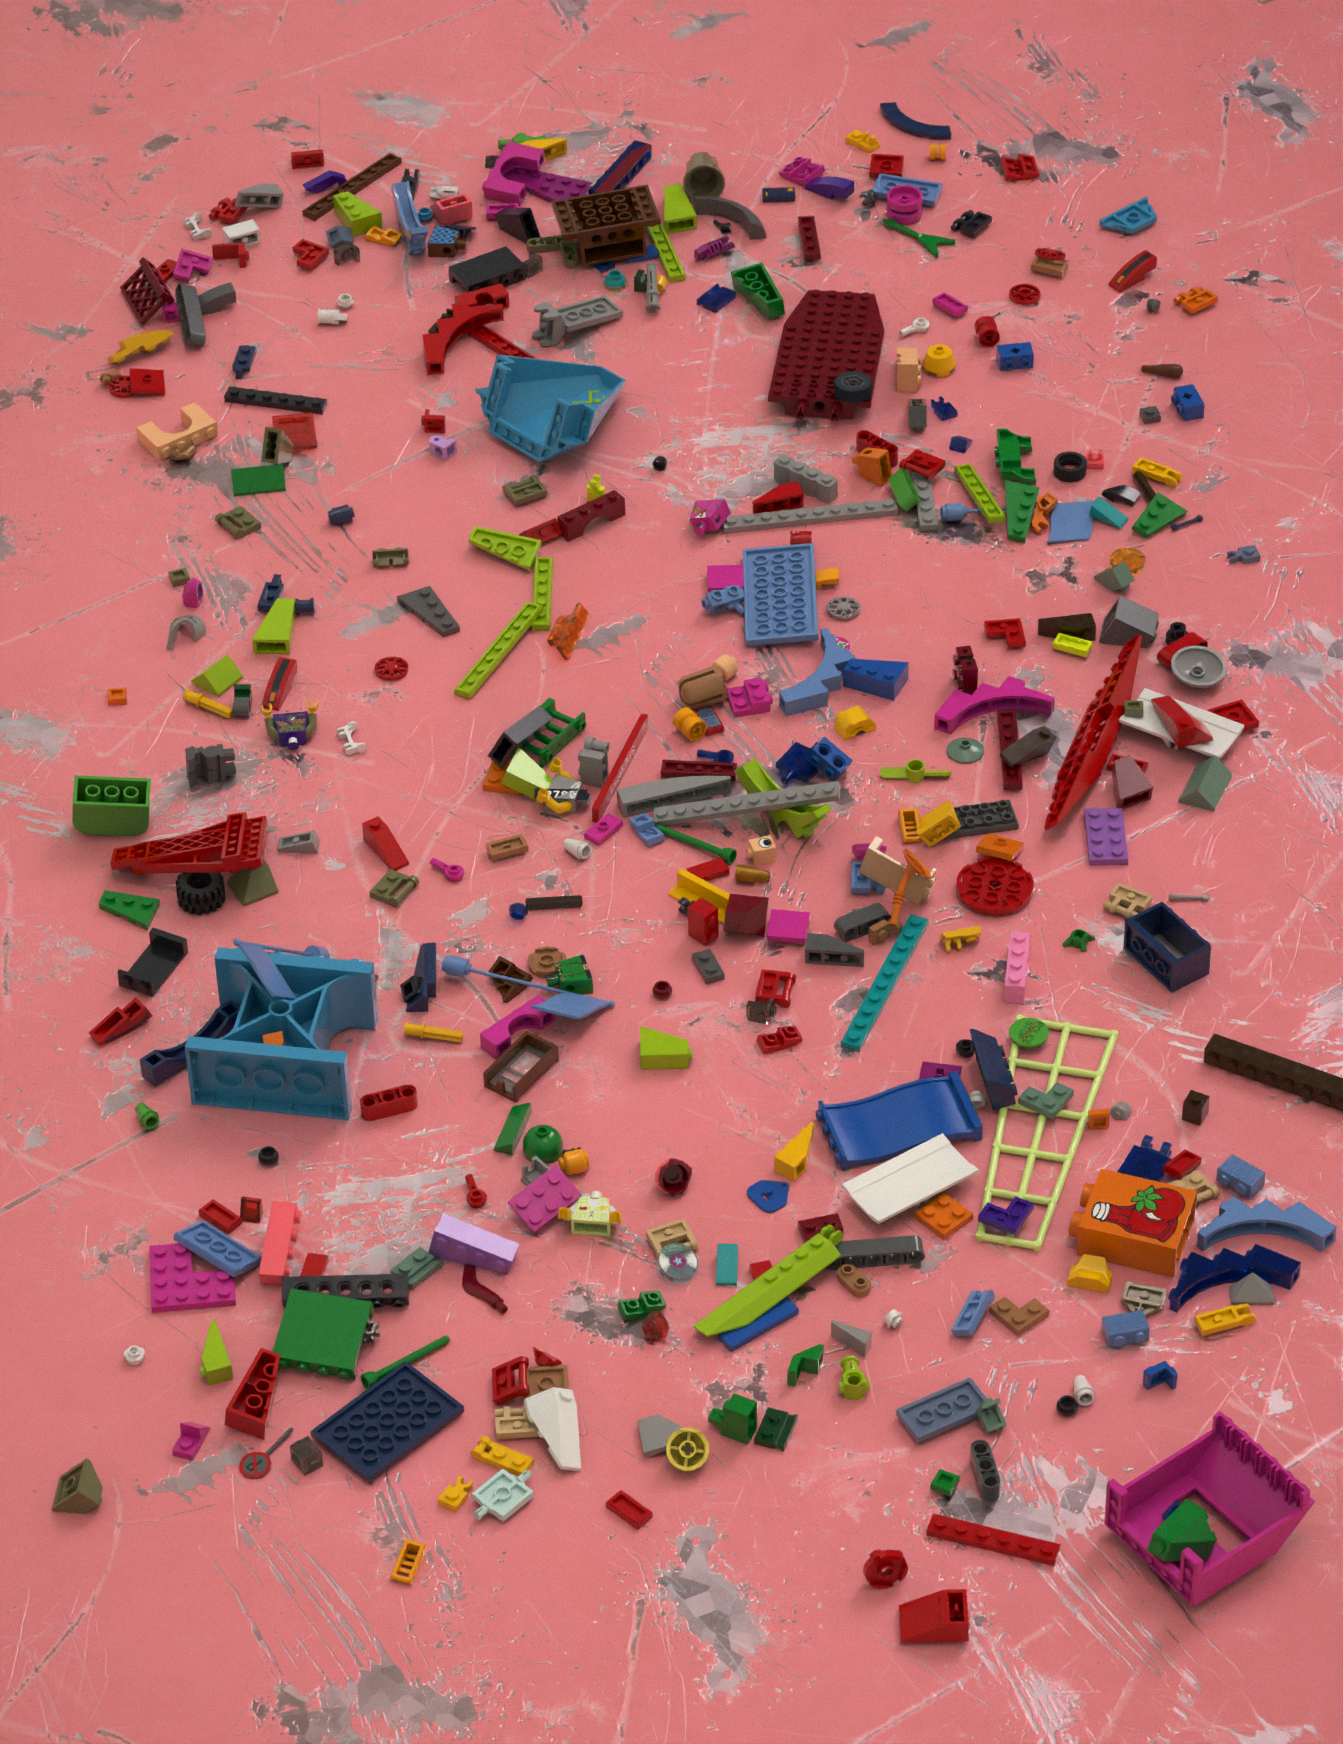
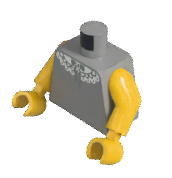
(561, 781)

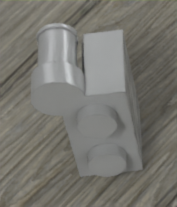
(594, 762)

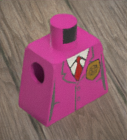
(708, 515)

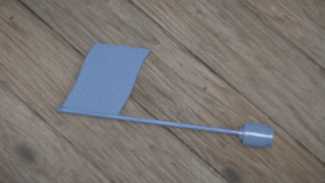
(1068, 520)
(266, 968)
(563, 1004)

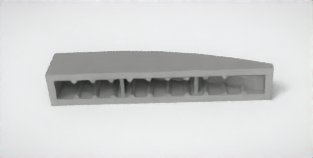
(670, 791)

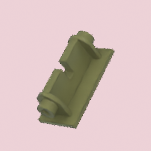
(382, 557)

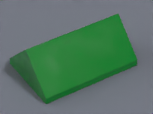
(258, 480)

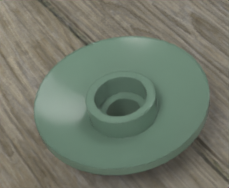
(965, 750)

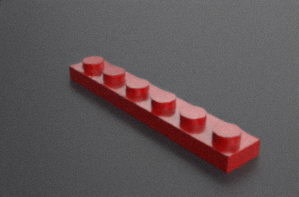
(993, 1539)

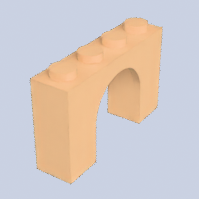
(161, 444)

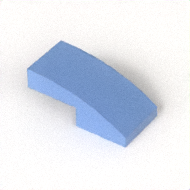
(646, 830)

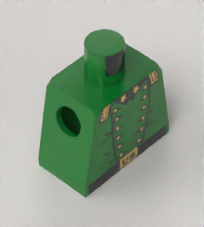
(572, 976)

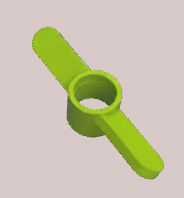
(913, 772)

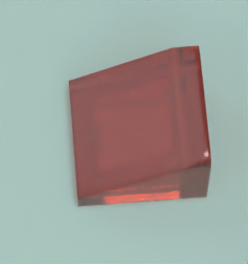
(251, 1210)

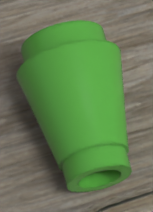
(147, 1117)

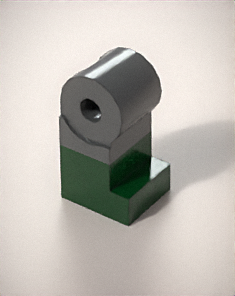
(242, 700)

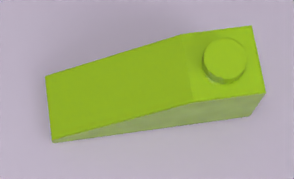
(215, 1360)

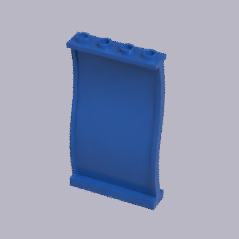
(898, 1120)

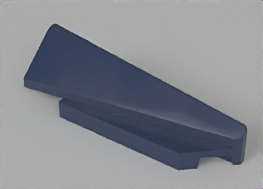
(426, 969)

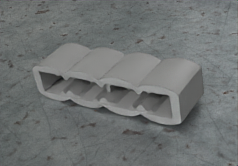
(810, 480)

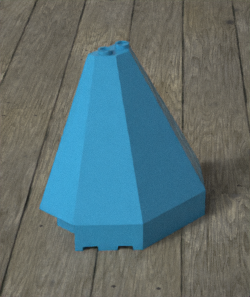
(533, 404)

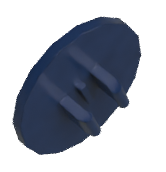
(461, 227)

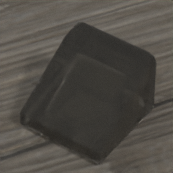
(490, 161)

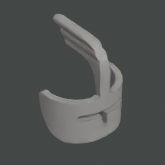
(196, 623)

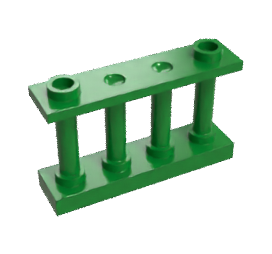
(563, 738)

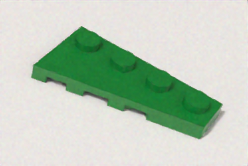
(1020, 506)

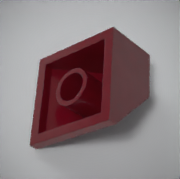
(746, 915)

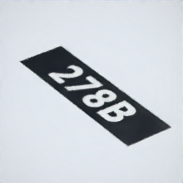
(582, 793)

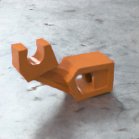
(1050, 502)

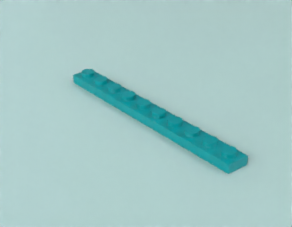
(884, 983)

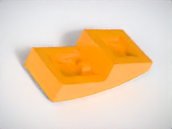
(379, 236)
(827, 576)

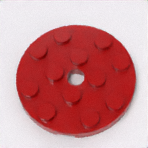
(976, 888)

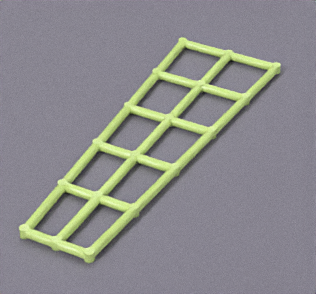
(1033, 1152)

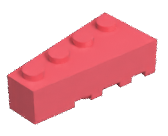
(280, 1242)

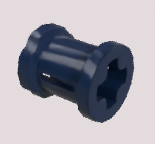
(304, 606)

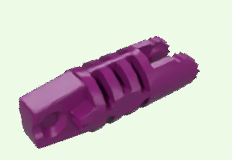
(713, 248)

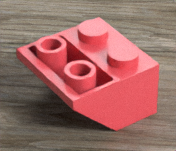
(453, 209)

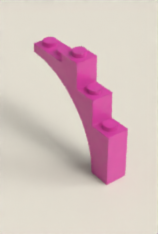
(986, 699)

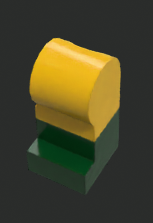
(640, 282)

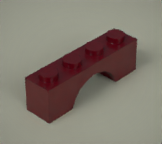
(575, 521)

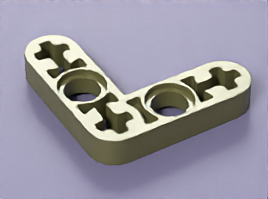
(555, 243)

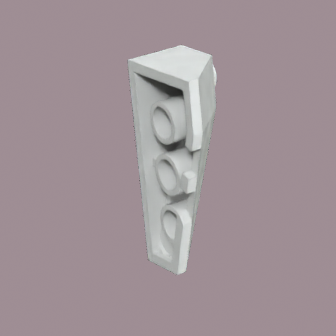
(557, 1420)

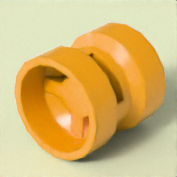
(934, 151)

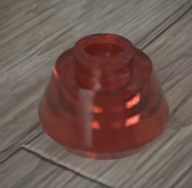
(655, 1325)

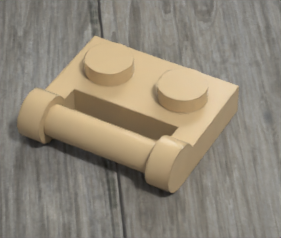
(1198, 1182)
(671, 1233)

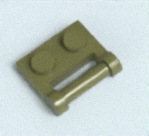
(525, 490)
(242, 519)
(390, 884)

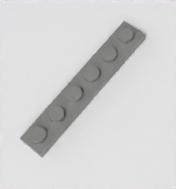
(926, 507)

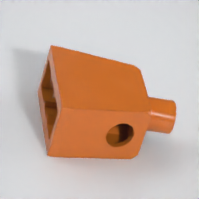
(873, 465)

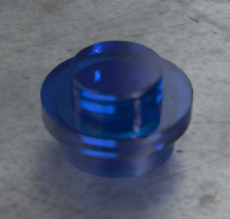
(518, 911)

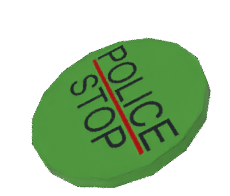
(1029, 1032)

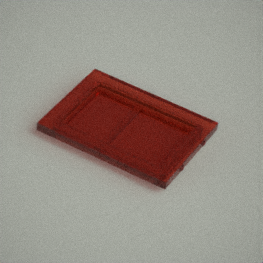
(298, 428)

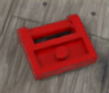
(923, 464)
(769, 985)
(504, 1380)

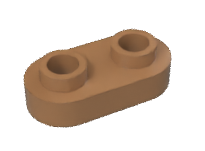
(854, 1280)

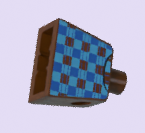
(445, 242)

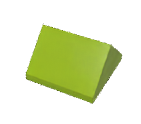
(218, 676)

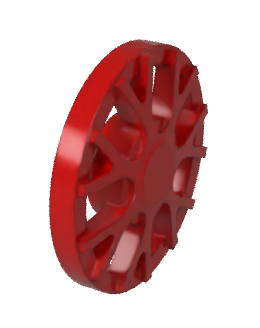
(1050, 254)
(1024, 294)
(123, 387)
(391, 668)

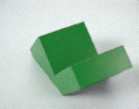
(806, 1361)

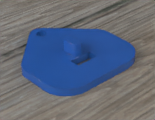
(773, 1190)

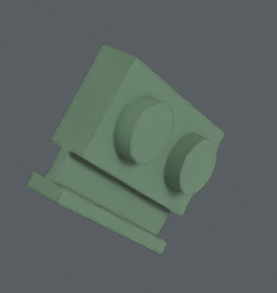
(418, 1266)

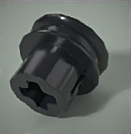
(1176, 631)

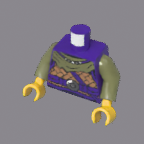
(291, 728)

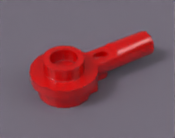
(475, 1198)

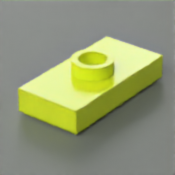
(1072, 645)

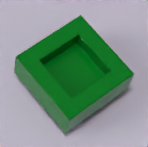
(944, 1482)

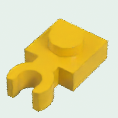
(455, 1496)

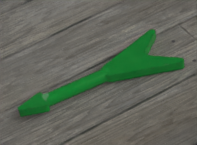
(930, 242)

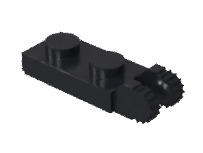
(413, 181)

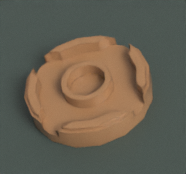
(543, 961)

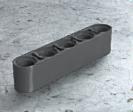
(190, 315)
(879, 1252)

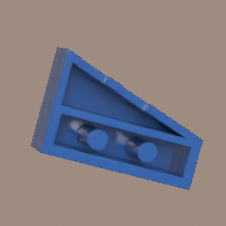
(876, 677)

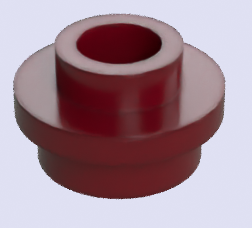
(662, 989)

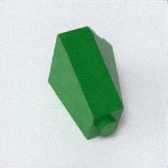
(1183, 1529)

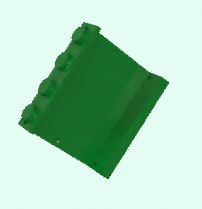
(322, 1333)

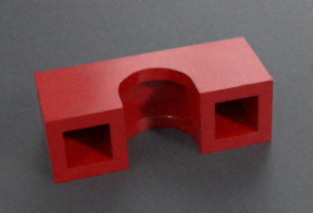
(489, 295)

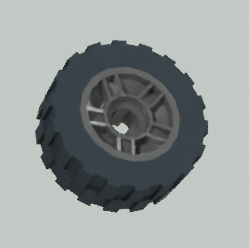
(852, 387)

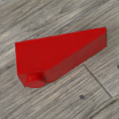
(783, 497)
(382, 842)

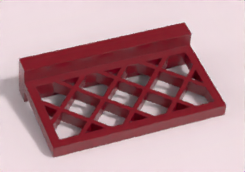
(155, 284)

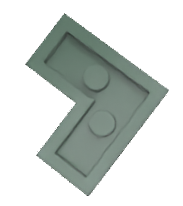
(1046, 1104)

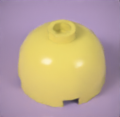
(687, 1449)

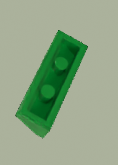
(513, 1128)

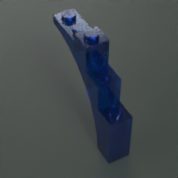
(1230, 1267)

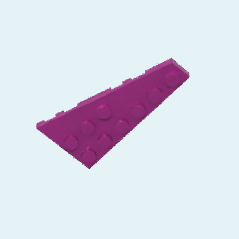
(548, 185)

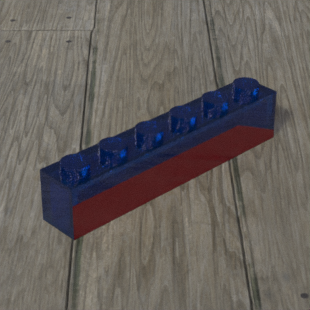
(624, 168)

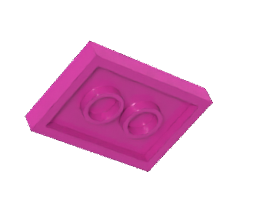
(542, 1199)

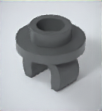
(871, 197)

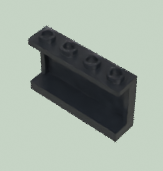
(488, 270)

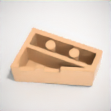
(908, 369)

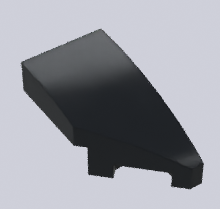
(1123, 493)

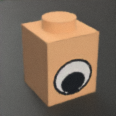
(761, 850)

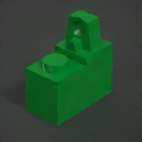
(736, 1418)

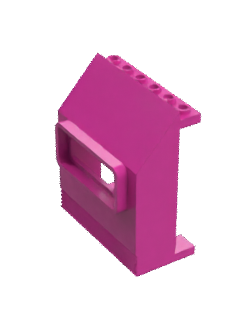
(1236, 1482)

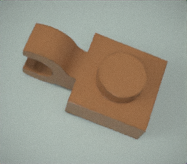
(881, 930)

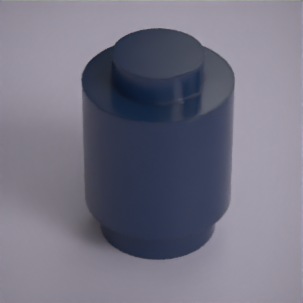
(341, 514)

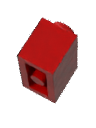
(703, 921)

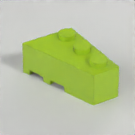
(356, 213)

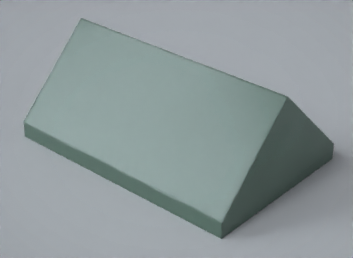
(1206, 784)

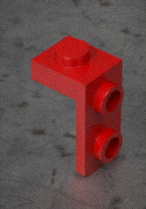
(231, 251)

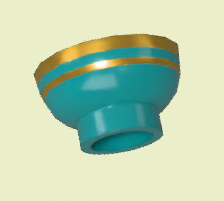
(615, 281)

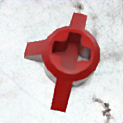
(545, 1359)

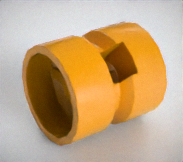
(689, 724)

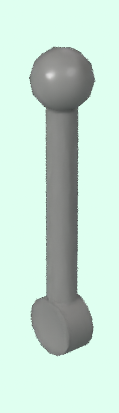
(1205, 897)

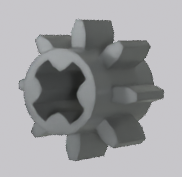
(370, 1336)

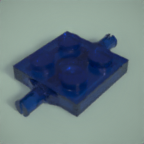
(795, 765)

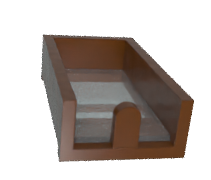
(520, 1066)

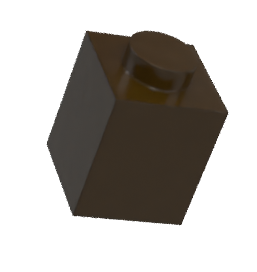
(1195, 1107)

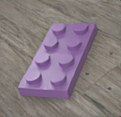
(1106, 836)

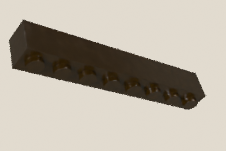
(1275, 1071)

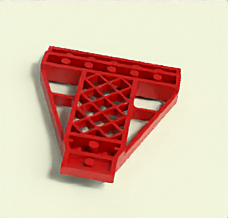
(235, 842)

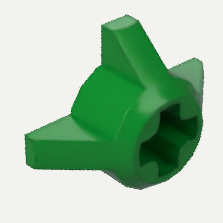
(1078, 939)

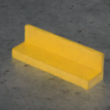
(694, 888)

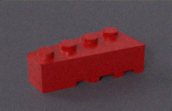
(254, 1397)

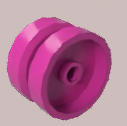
(904, 204)

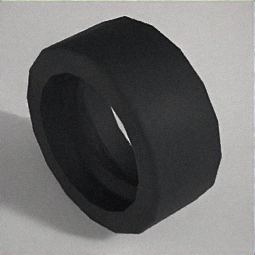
(1070, 458)

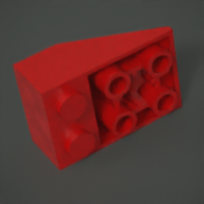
(935, 1618)

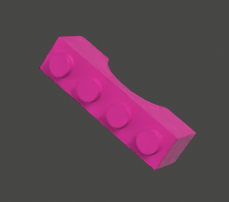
(498, 1037)

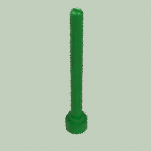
(727, 854)
(370, 1378)

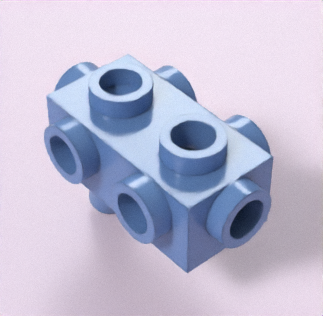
(721, 600)

